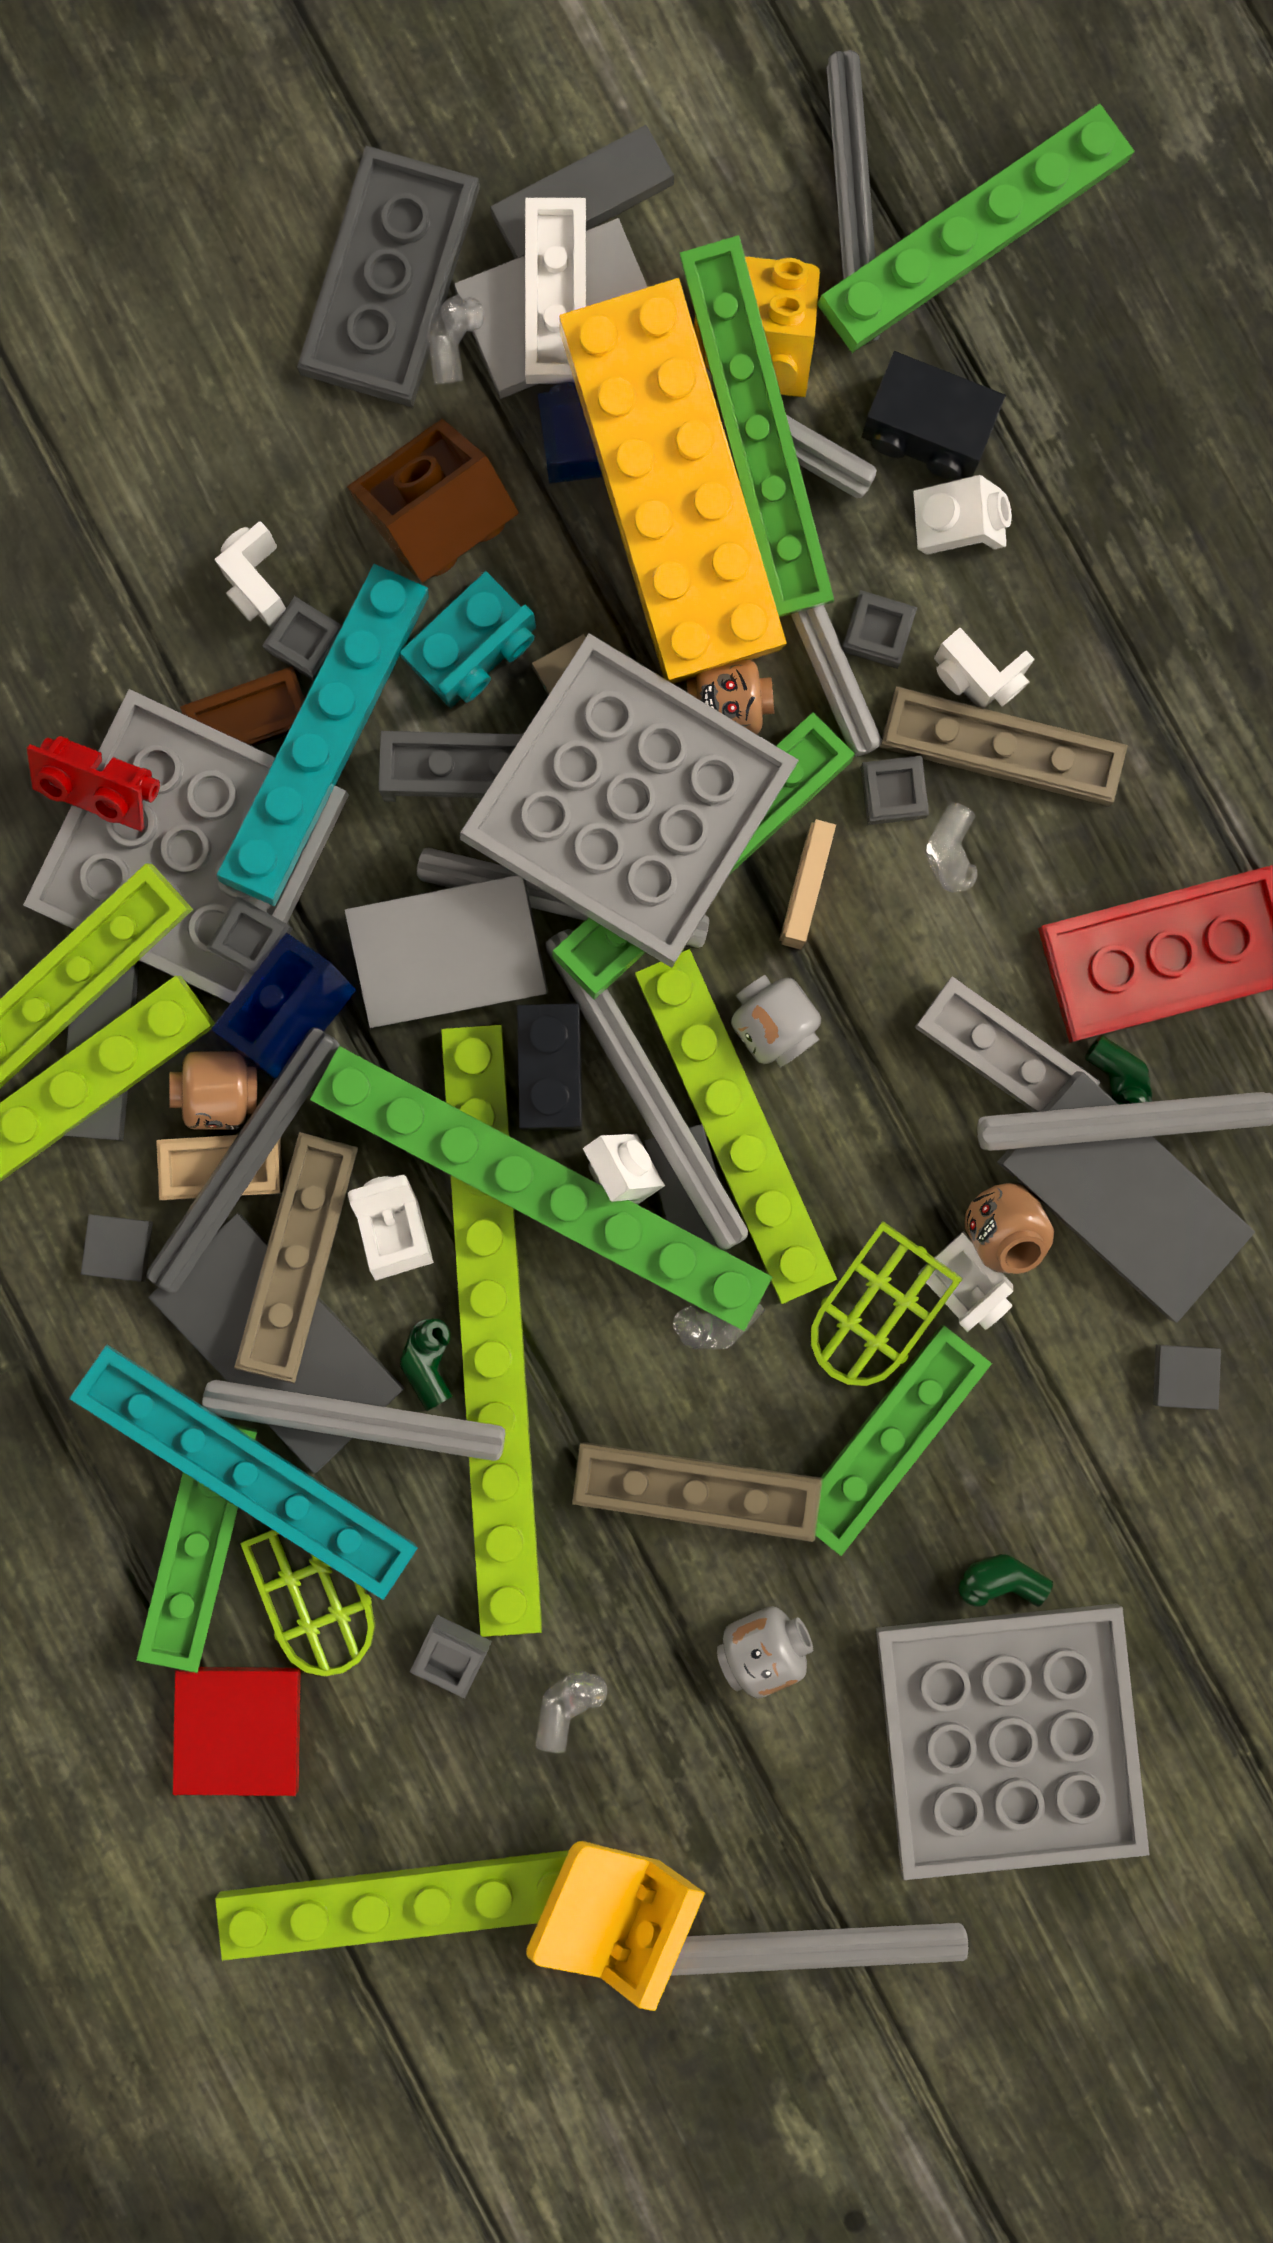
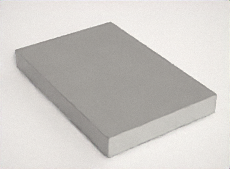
(501, 291)
(446, 951)

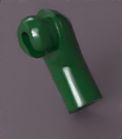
(1126, 1072)
(421, 1360)
(1002, 1575)

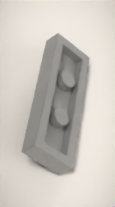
(996, 1046)

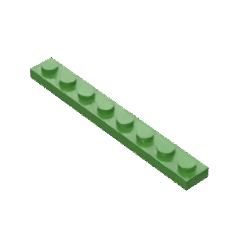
(541, 1188)

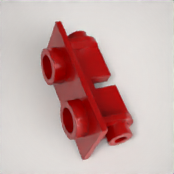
(69, 774)

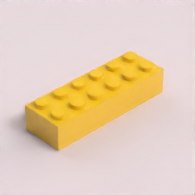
(671, 480)

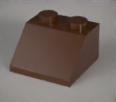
(434, 500)

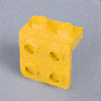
(788, 309)
(616, 1921)

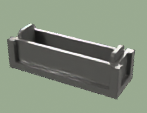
(441, 763)

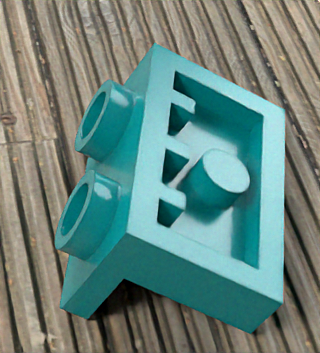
(470, 641)

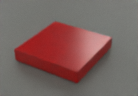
(237, 1731)

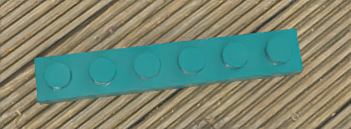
(323, 735)
(243, 1471)

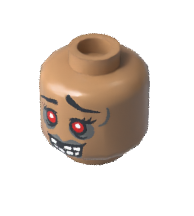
(735, 692)
(214, 1090)
(1009, 1228)

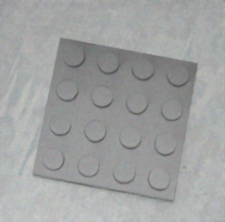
(629, 800)
(186, 834)
(1012, 1741)

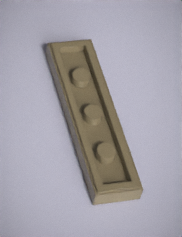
(1003, 746)
(296, 1258)
(697, 1491)

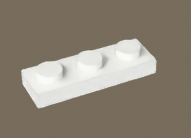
(552, 282)

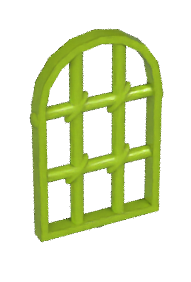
(903, 1302)
(307, 1625)

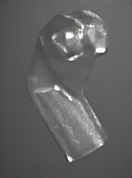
(445, 334)
(946, 853)
(707, 1330)
(565, 1701)

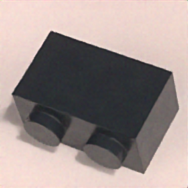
(932, 417)
(550, 1067)

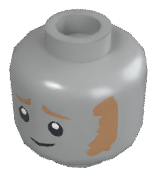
(776, 1020)
(764, 1652)

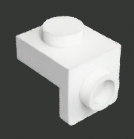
(961, 515)
(237, 562)
(970, 671)
(623, 1167)
(390, 1226)
(980, 1293)

